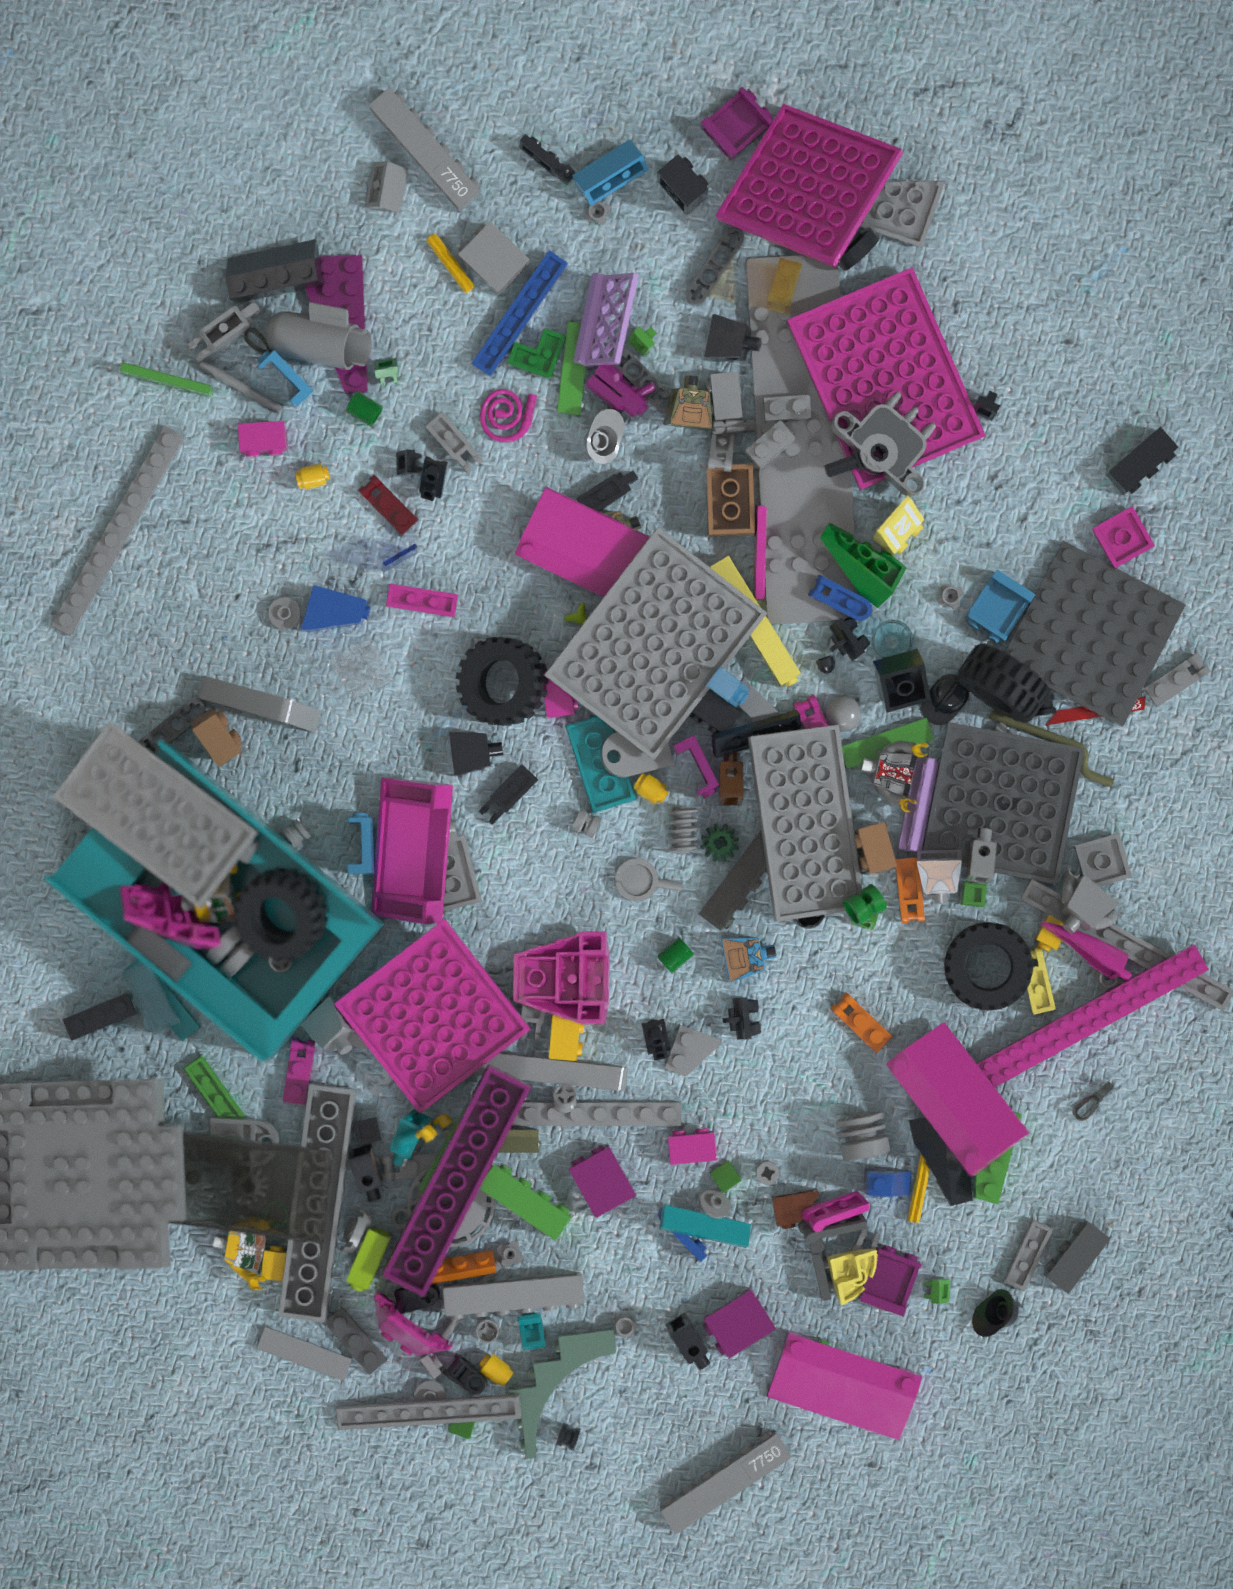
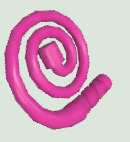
(526, 422)

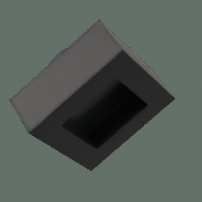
(367, 1131)

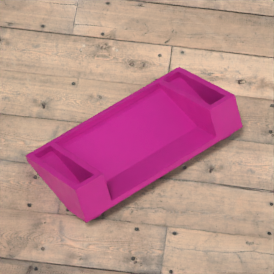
(578, 542)
(411, 850)
(957, 1099)
(844, 1385)

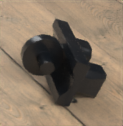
(432, 478)
(845, 640)
(740, 1019)
(656, 1038)

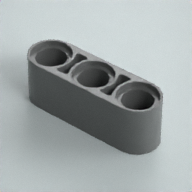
(159, 952)

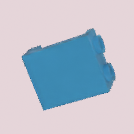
(303, 389)
(999, 606)
(367, 839)

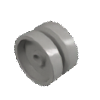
(234, 949)

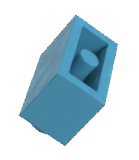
(728, 687)

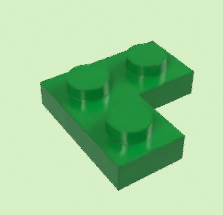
(540, 360)

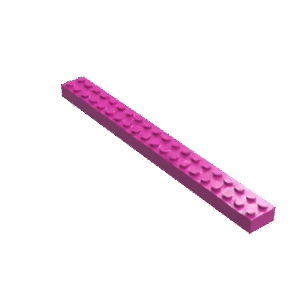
(1093, 1015)

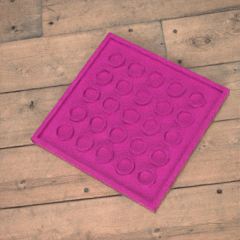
(809, 184)
(432, 1016)

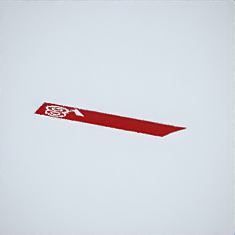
(1082, 713)

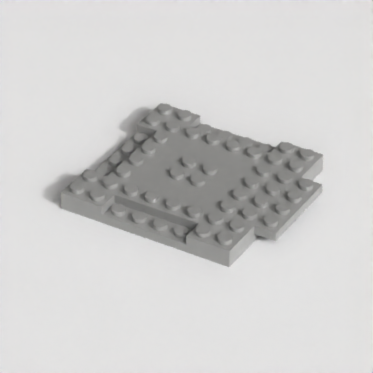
(88, 1175)

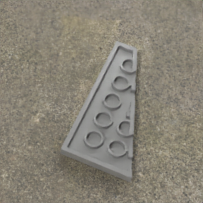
(904, 210)

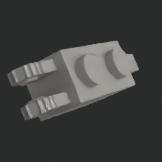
(224, 330)

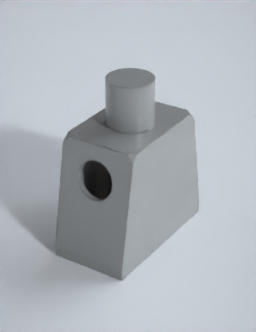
(329, 1027)

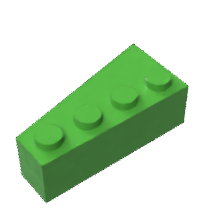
(990, 1181)
(526, 1201)

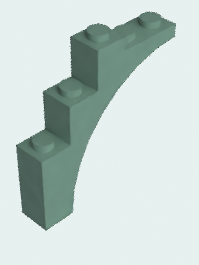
(575, 1350)

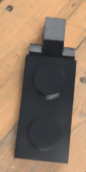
(545, 159)
(608, 491)

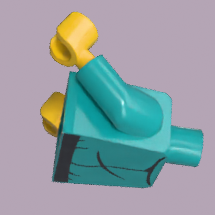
(412, 1133)

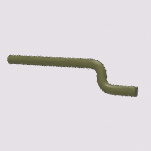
(1053, 737)

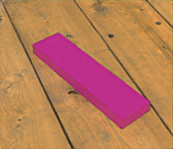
(759, 552)

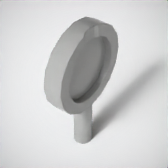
(639, 880)

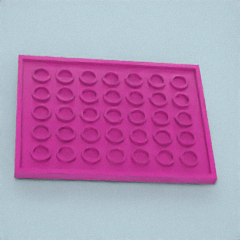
(882, 344)

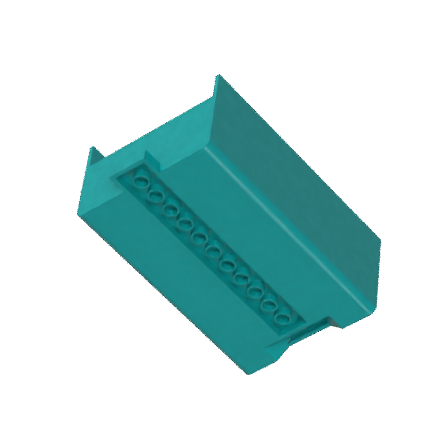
(256, 1003)

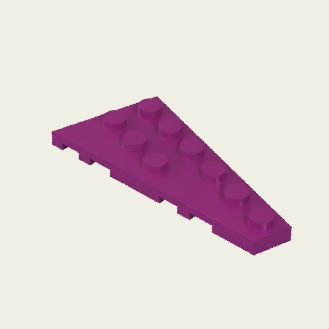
(344, 290)

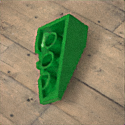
(870, 571)

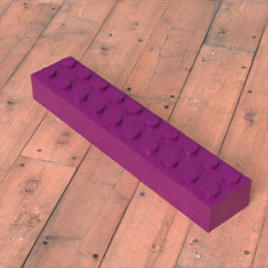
(456, 1180)

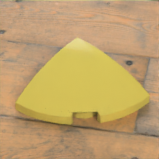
(850, 1272)

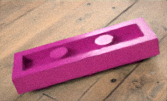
(422, 600)

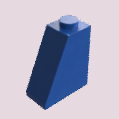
(333, 610)
(886, 1182)

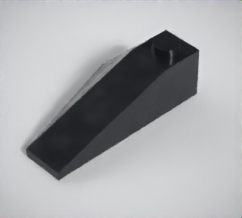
(947, 1169)

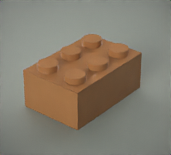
(730, 501)

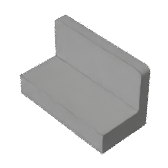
(386, 186)

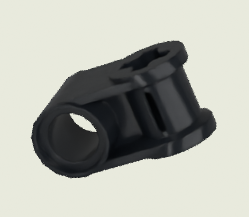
(409, 1301)
(464, 1374)

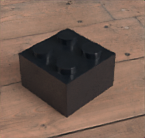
(683, 184)
(902, 680)

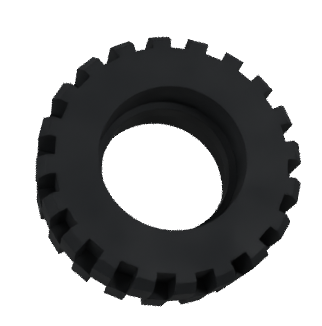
(473, 681)
(1003, 682)
(262, 933)
(988, 998)

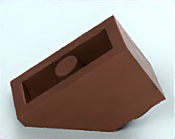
(790, 1206)

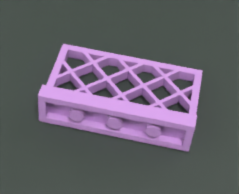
(596, 319)
(921, 791)

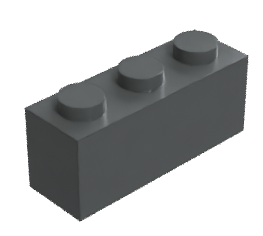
(1076, 1256)

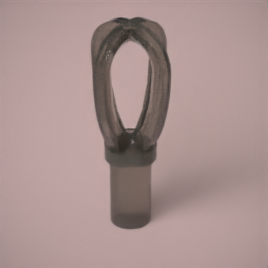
(260, 336)
(1098, 1096)

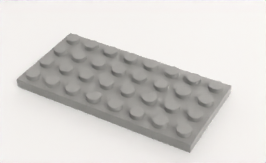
(155, 815)
(805, 821)

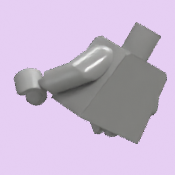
(1086, 904)

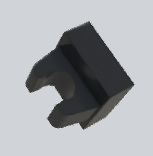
(986, 406)
(406, 462)

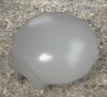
(843, 712)

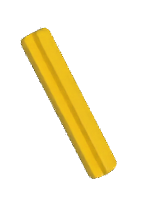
(450, 263)
(918, 1191)

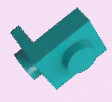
(531, 1331)

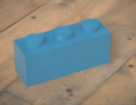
(610, 172)

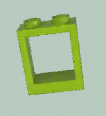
(369, 1258)

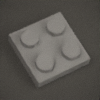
(1103, 860)

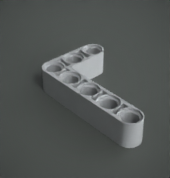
(259, 703)

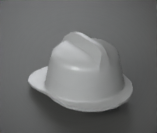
(604, 436)

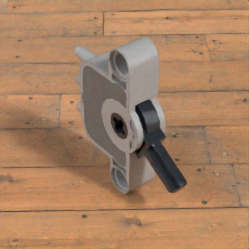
(887, 433)

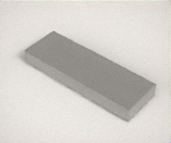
(1028, 1255)

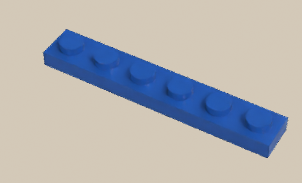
(519, 313)

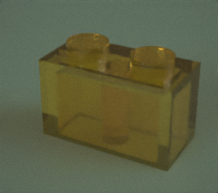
(784, 286)

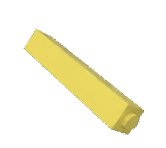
(764, 635)

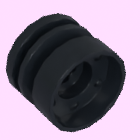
(859, 247)

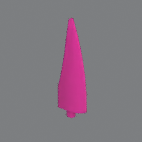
(1099, 954)

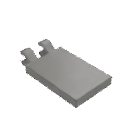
(461, 882)

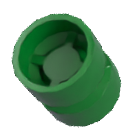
(867, 903)

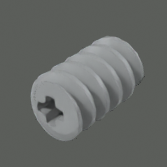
(683, 830)

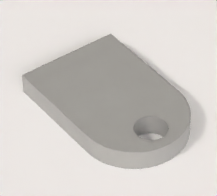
(631, 759)
(243, 1128)

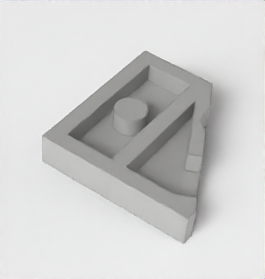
(690, 1050)

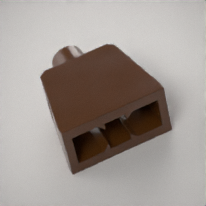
(731, 787)

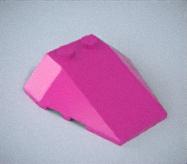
(164, 915)
(566, 977)
(401, 1329)

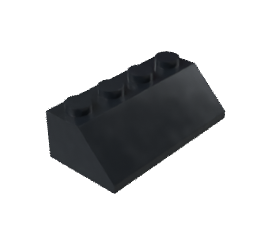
(274, 271)

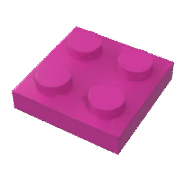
(1123, 537)

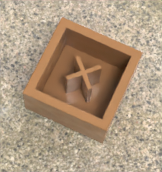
(216, 736)
(875, 848)

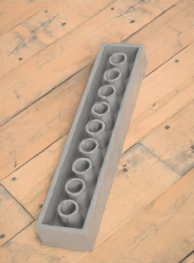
(311, 1264)

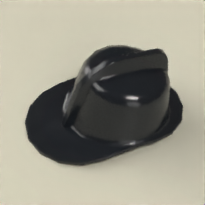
(946, 701)
(995, 1313)

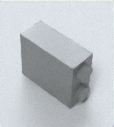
(493, 258)

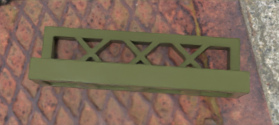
(518, 1141)

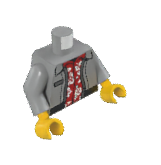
(894, 771)

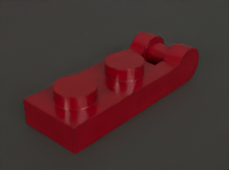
(389, 506)

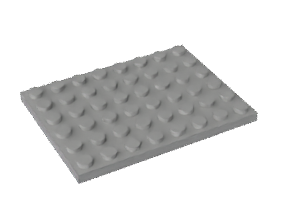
(655, 643)

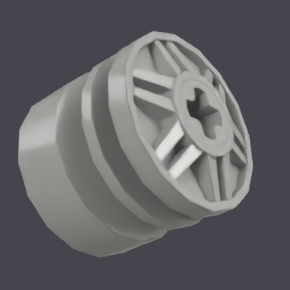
(862, 1135)

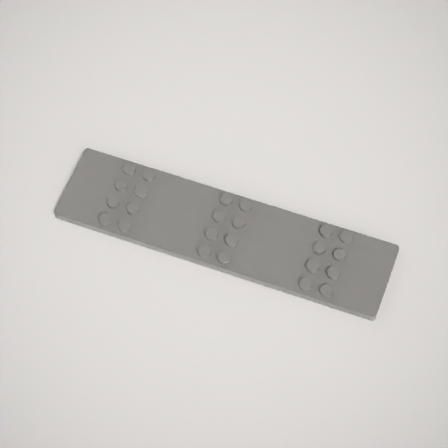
(795, 483)

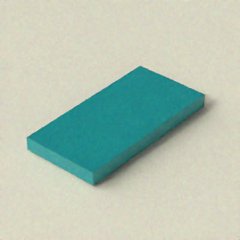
(601, 786)

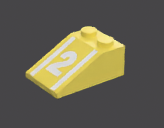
(898, 527)

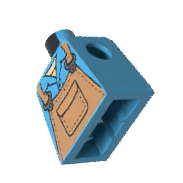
(745, 956)

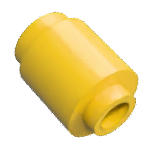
(312, 476)
(651, 788)
(495, 1369)

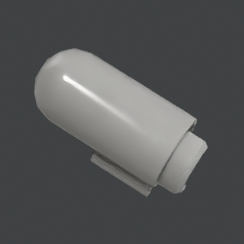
(319, 337)

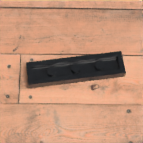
(736, 739)

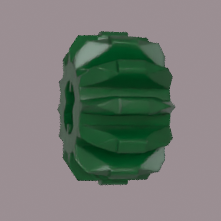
(723, 849)

